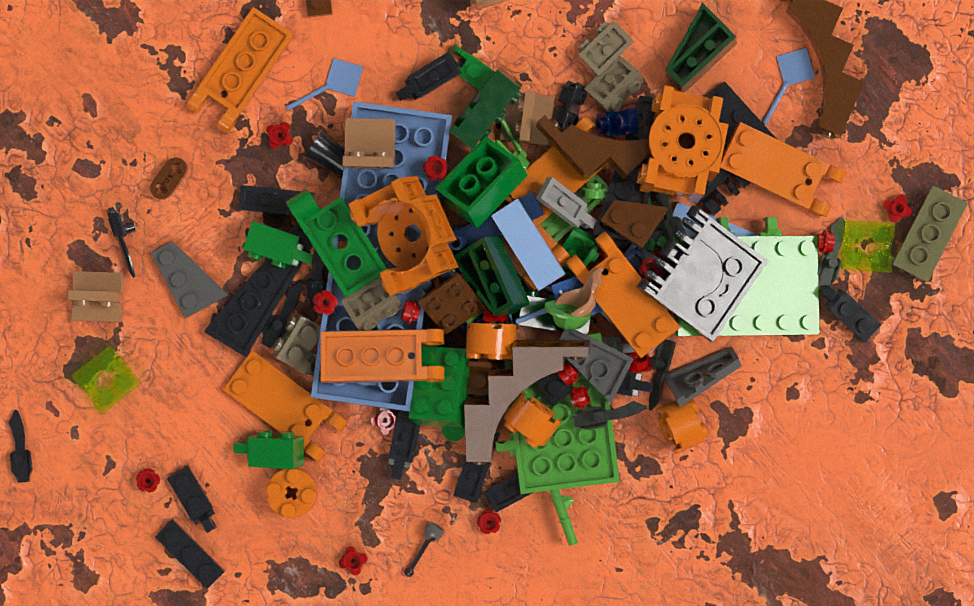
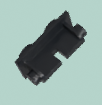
(573, 96)

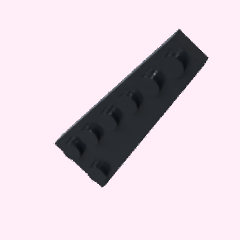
(628, 189)
(253, 305)

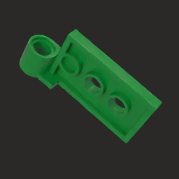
(322, 228)

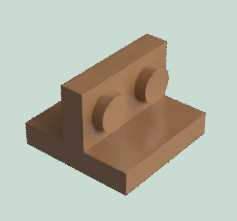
(524, 116)
(97, 296)

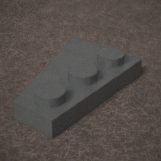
(186, 280)
(604, 366)

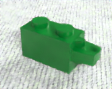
(275, 245)
(272, 450)

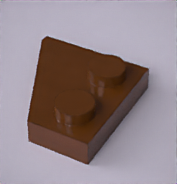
(633, 220)

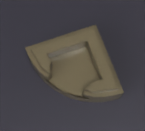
(308, 363)

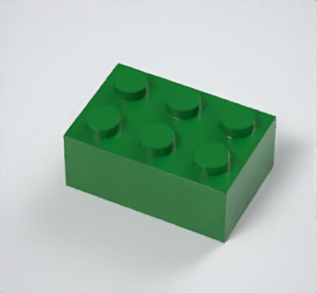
(481, 182)
(442, 402)

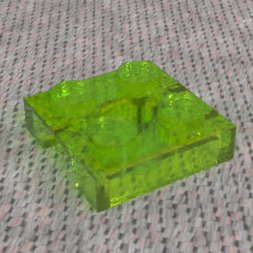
(854, 258)
(123, 382)

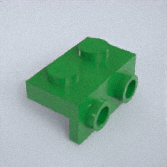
(583, 246)

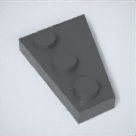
(702, 374)

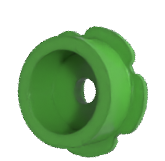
(594, 190)

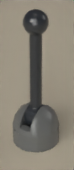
(432, 533)

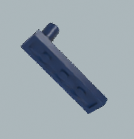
(470, 234)

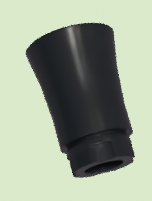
(327, 154)

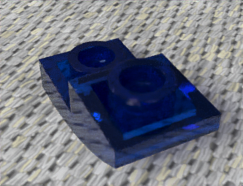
(617, 123)

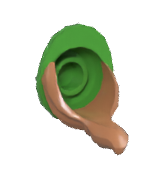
(574, 307)

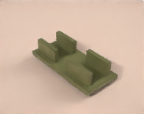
(930, 233)

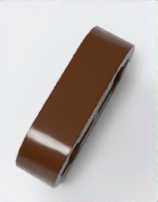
(164, 174)

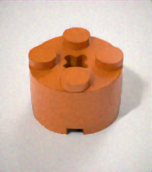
(490, 340)
(531, 420)
(681, 425)
(289, 506)

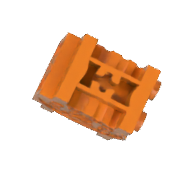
(679, 177)
(398, 200)

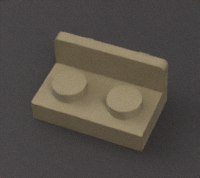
(604, 48)
(615, 85)
(371, 305)
(297, 340)

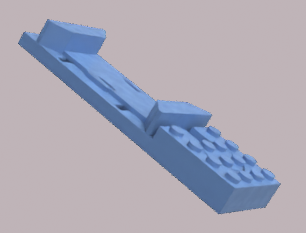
(416, 139)

